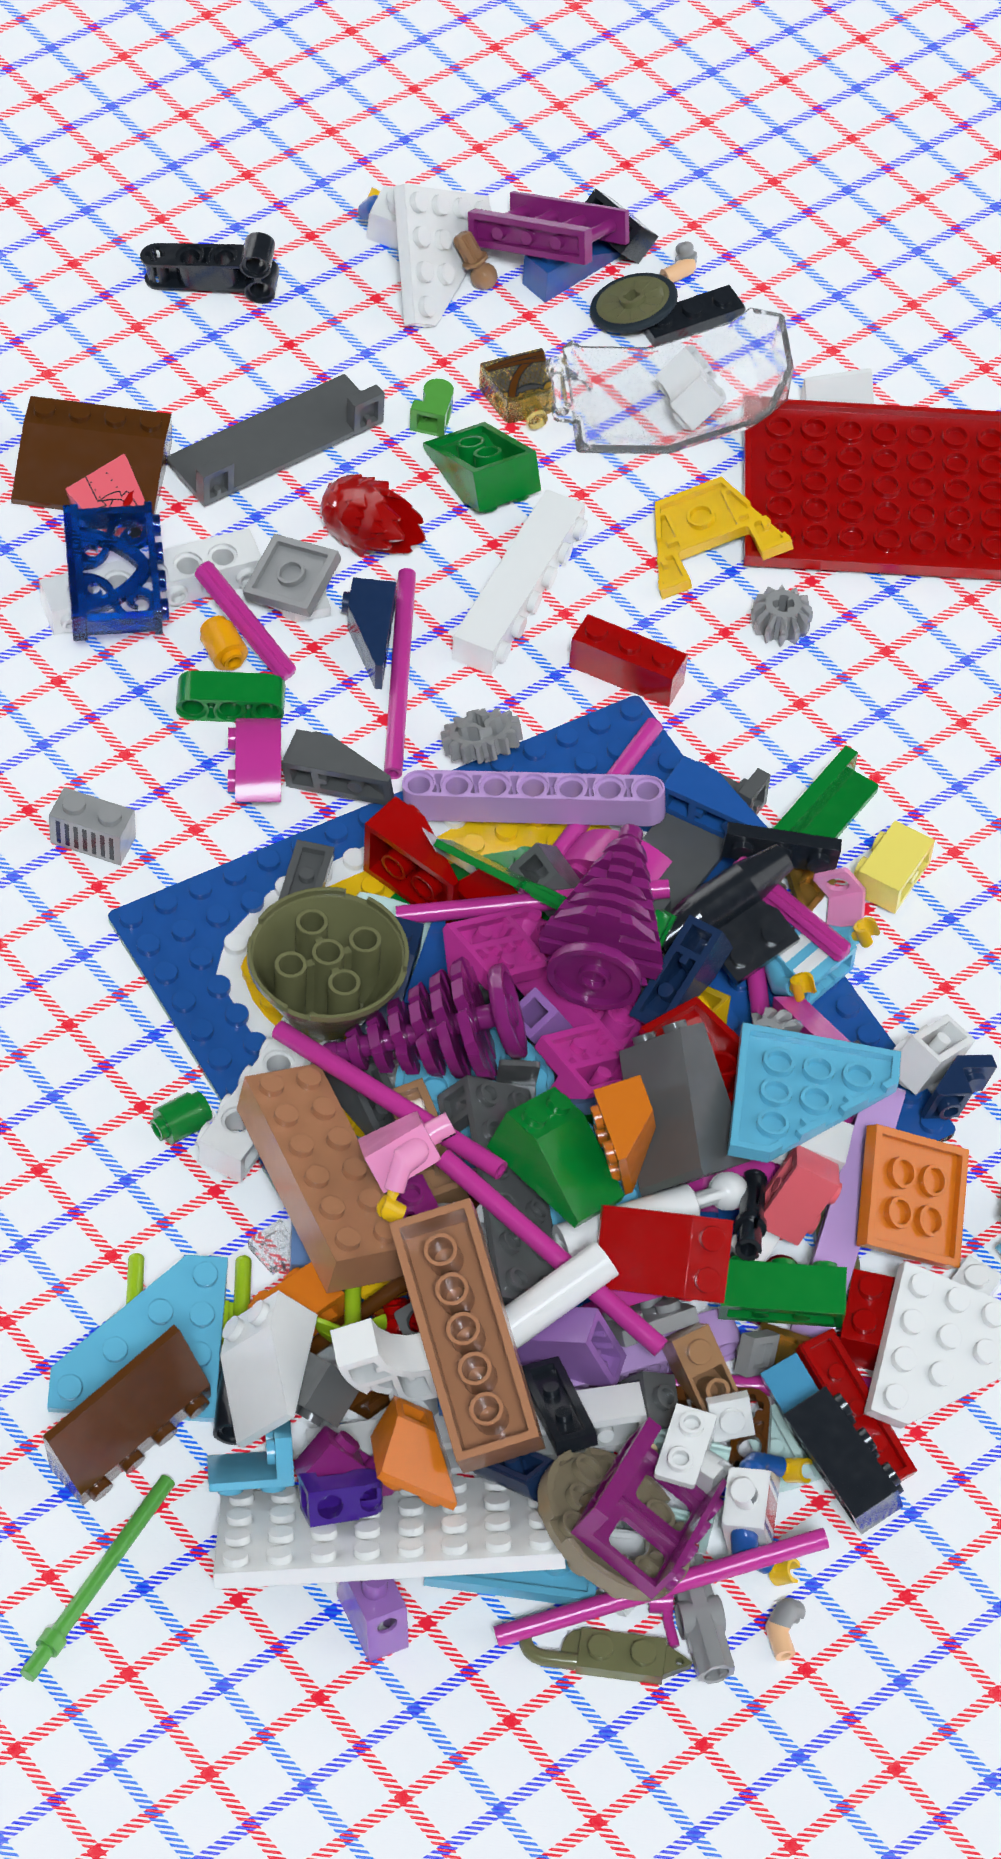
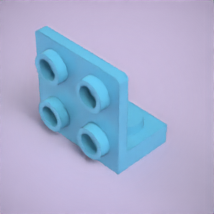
(265, 1470)

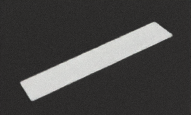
(466, 866)

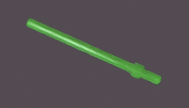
(54, 1638)

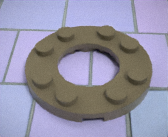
(559, 1506)

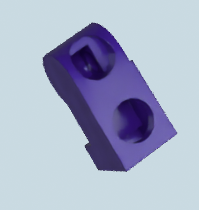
(340, 1496)

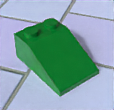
(485, 466)
(557, 1156)

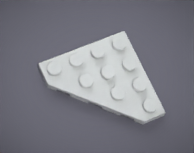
(427, 253)
(933, 1347)

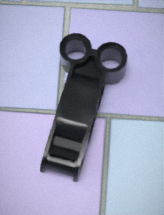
(215, 267)

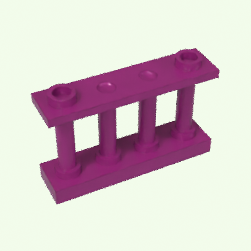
(549, 227)

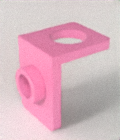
(845, 902)

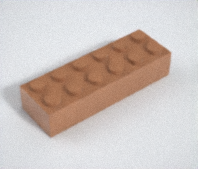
(320, 1175)
(466, 1336)

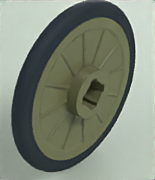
(633, 302)

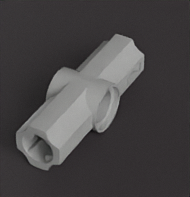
(703, 1624)

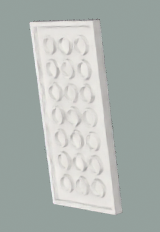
(490, 1531)

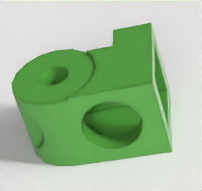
(435, 410)

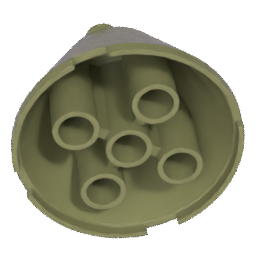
(327, 959)

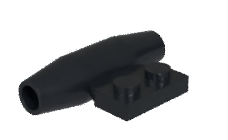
(736, 907)

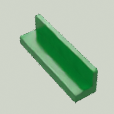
(831, 799)

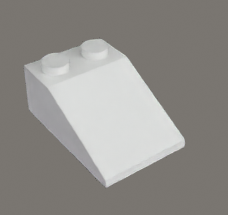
(265, 1364)

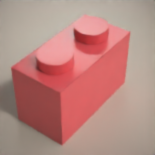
(800, 1194)

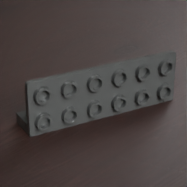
(277, 438)
(694, 850)
(482, 1107)

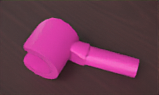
(665, 1607)

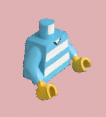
(809, 971)

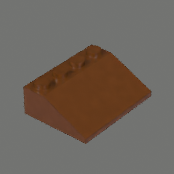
(74, 438)
(127, 1417)

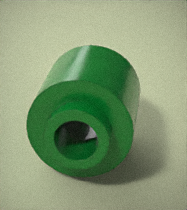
(180, 1117)

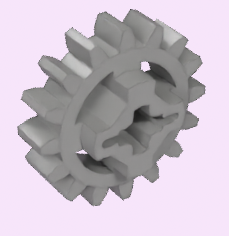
(481, 735)

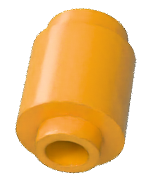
(223, 643)

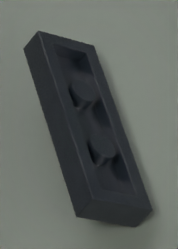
(697, 315)
(804, 850)
(559, 1406)

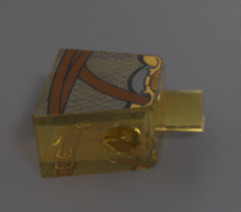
(518, 387)

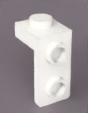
(685, 1446)

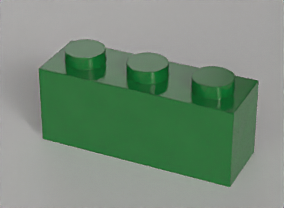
(785, 1292)

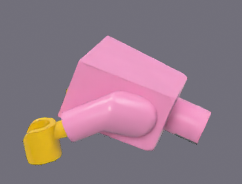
(400, 1153)

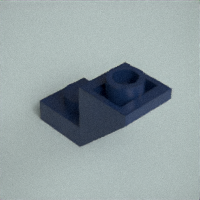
(958, 1084)

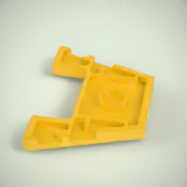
(703, 520)

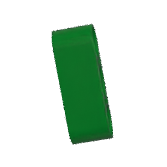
(229, 696)

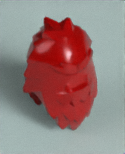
(370, 516)

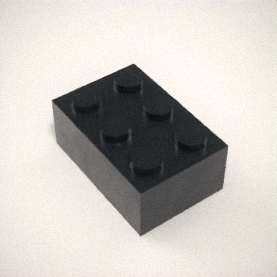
(845, 1458)

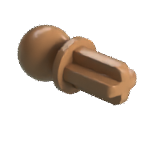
(482, 274)

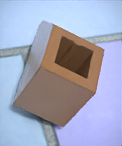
(698, 1364)

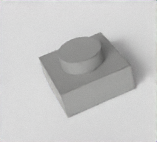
(756, 1352)

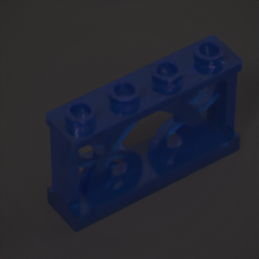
(88, 607)

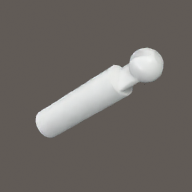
(723, 1192)
(559, 1292)

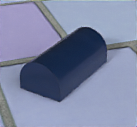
(518, 1474)

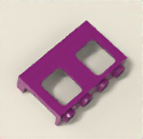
(617, 1501)

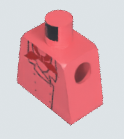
(108, 487)

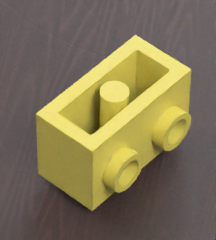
(894, 865)

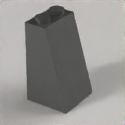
(687, 1106)

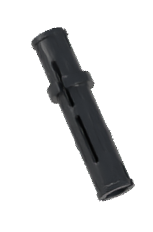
(750, 1223)

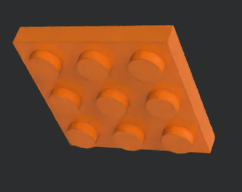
(912, 1197)

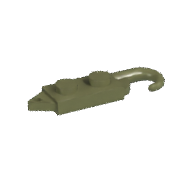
(611, 1656)

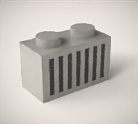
(92, 826)

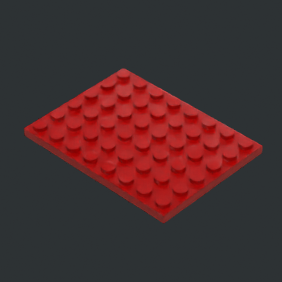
(878, 488)

